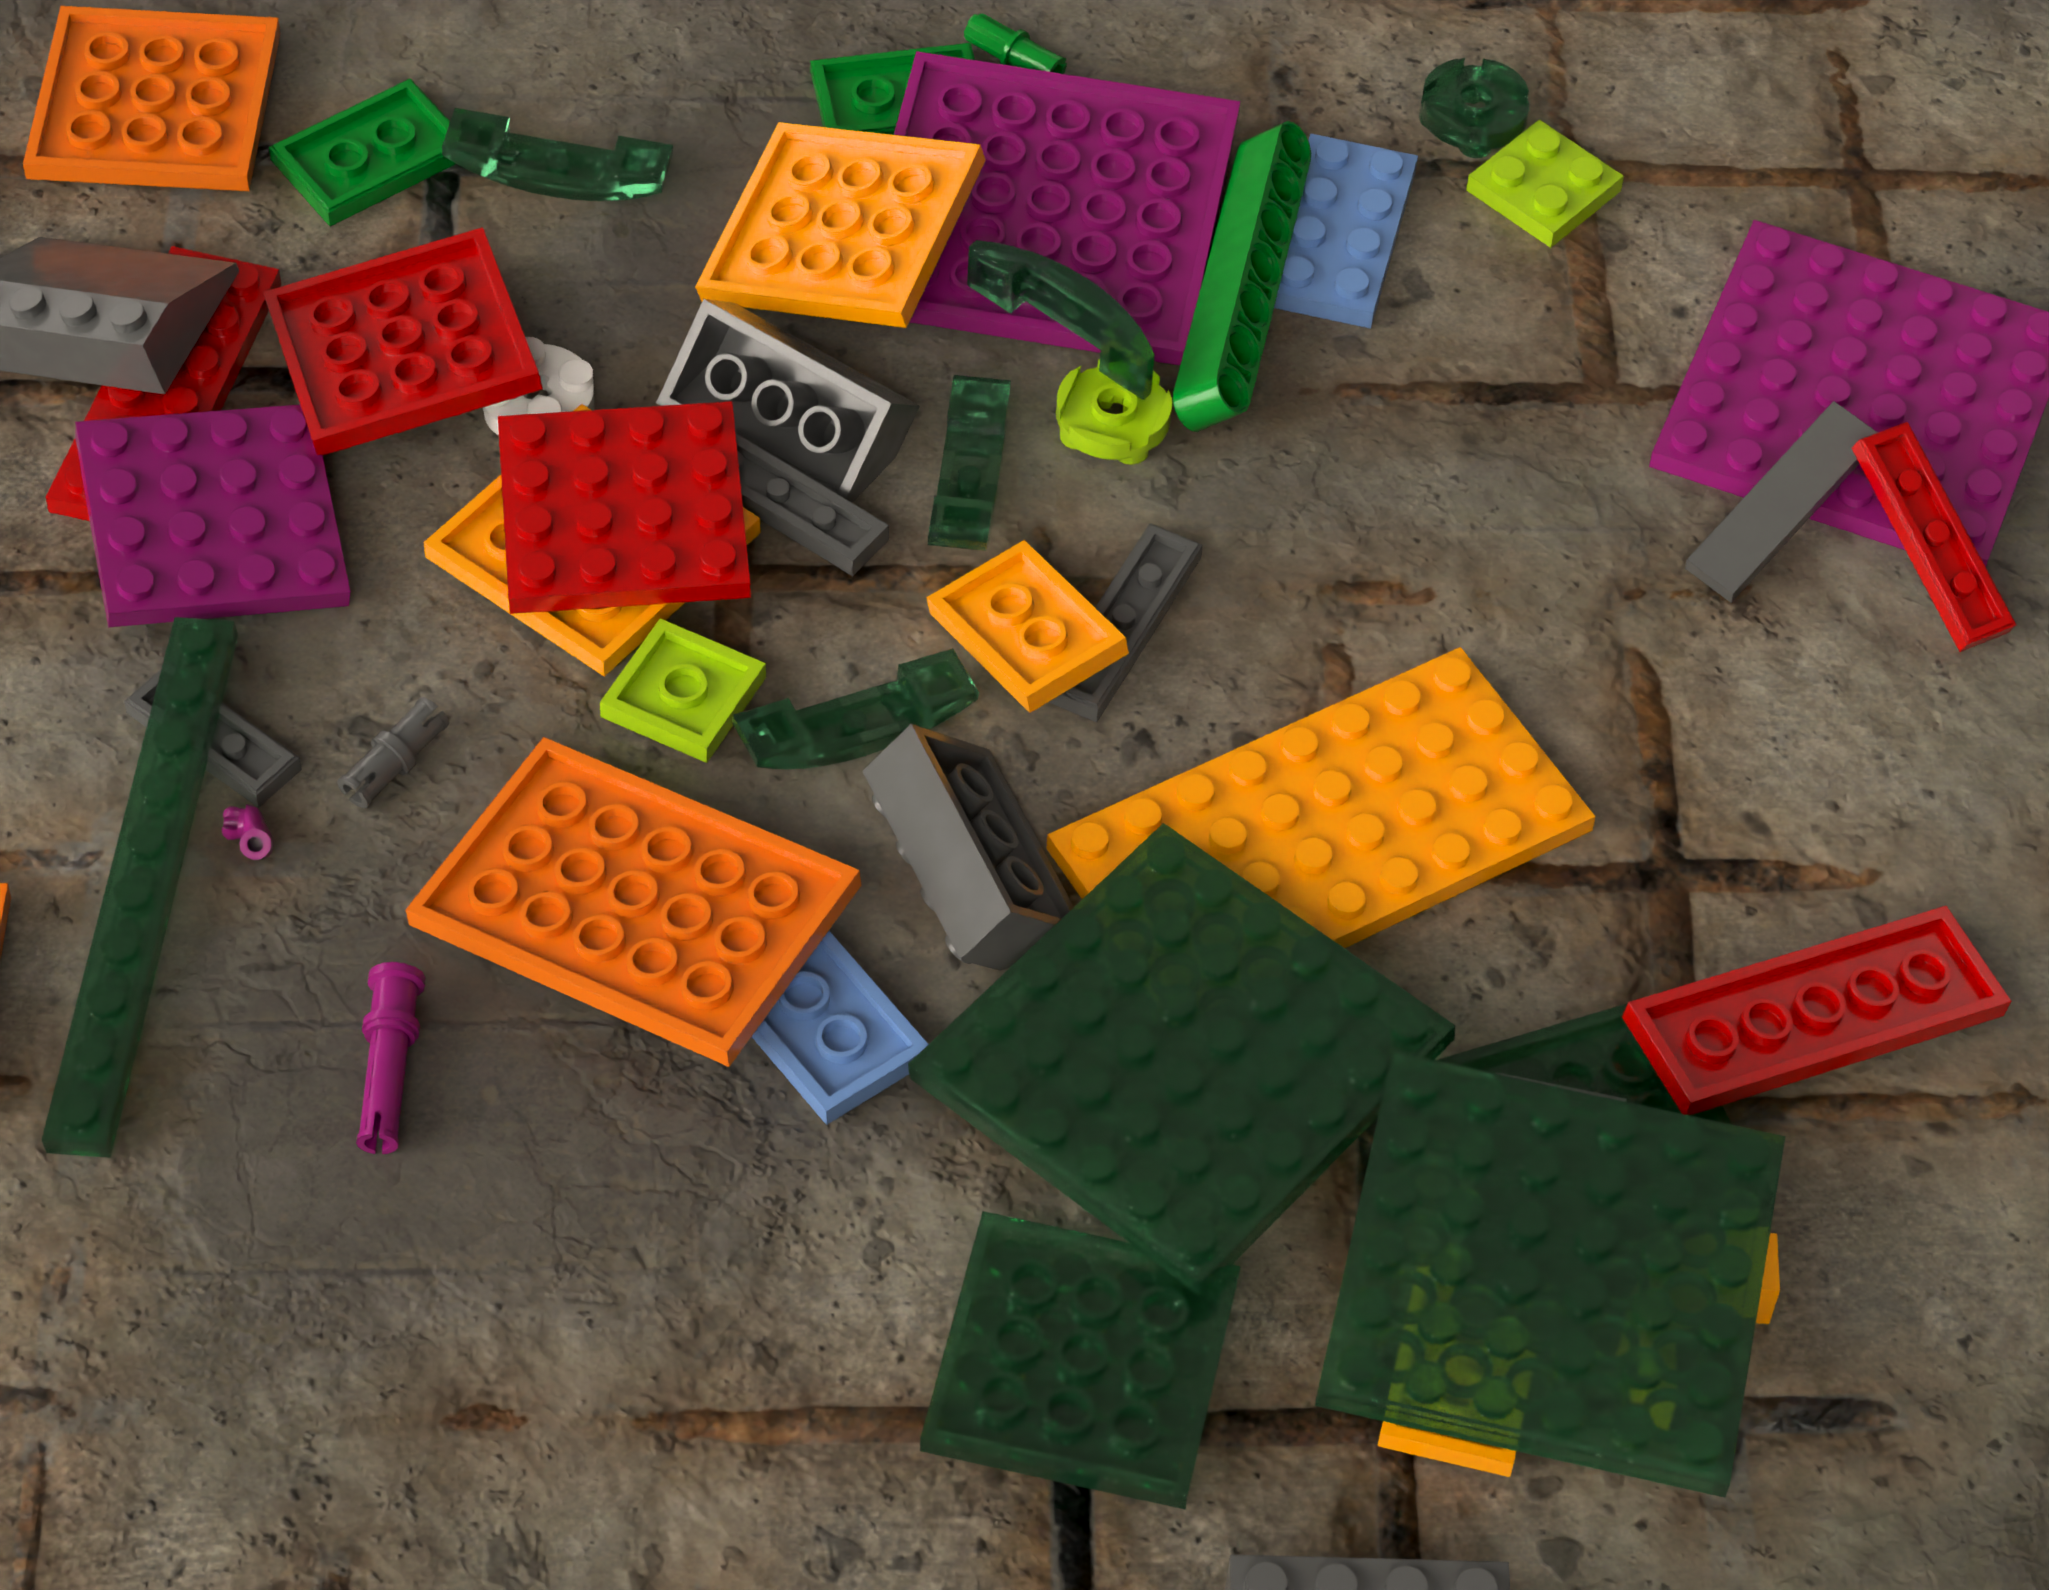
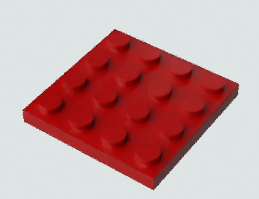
(401, 341)
(622, 507)

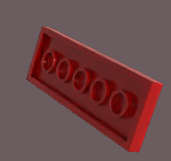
(200, 383)
(1815, 1010)

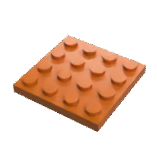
(153, 98)

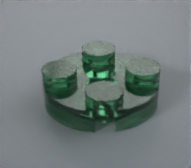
(1472, 128)

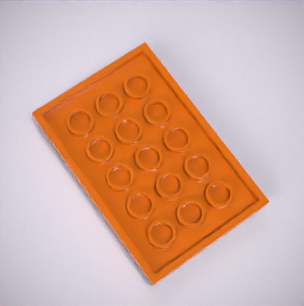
(635, 900)

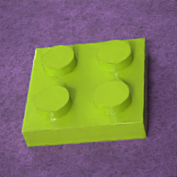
(1545, 183)
(682, 690)

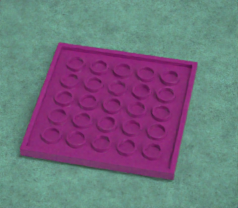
(1085, 175)
(1884, 343)

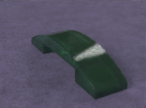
(554, 167)
(1018, 275)
(970, 463)
(858, 723)

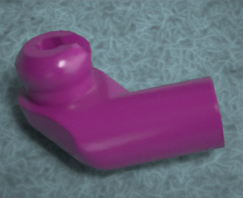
(250, 828)

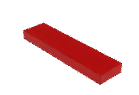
(1933, 536)

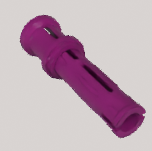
(390, 1031)

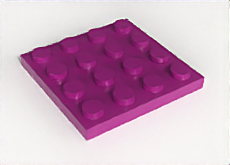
(210, 515)

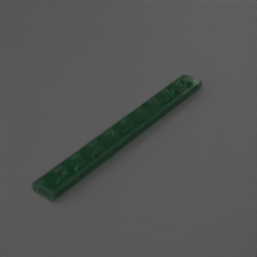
(140, 890)

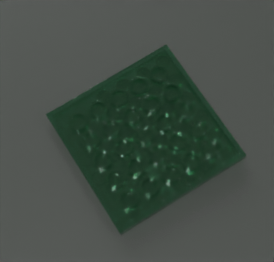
(1179, 1056)
(1555, 1274)

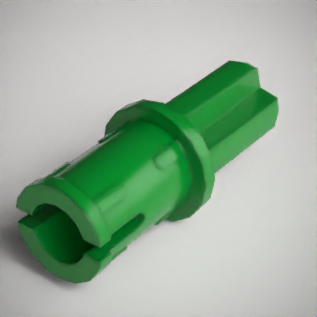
(1010, 46)

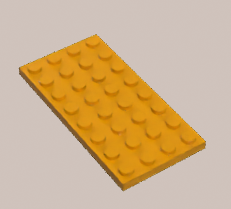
(1358, 804)

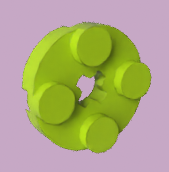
(1108, 435)

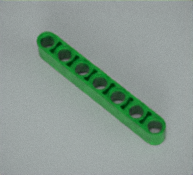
(1242, 277)

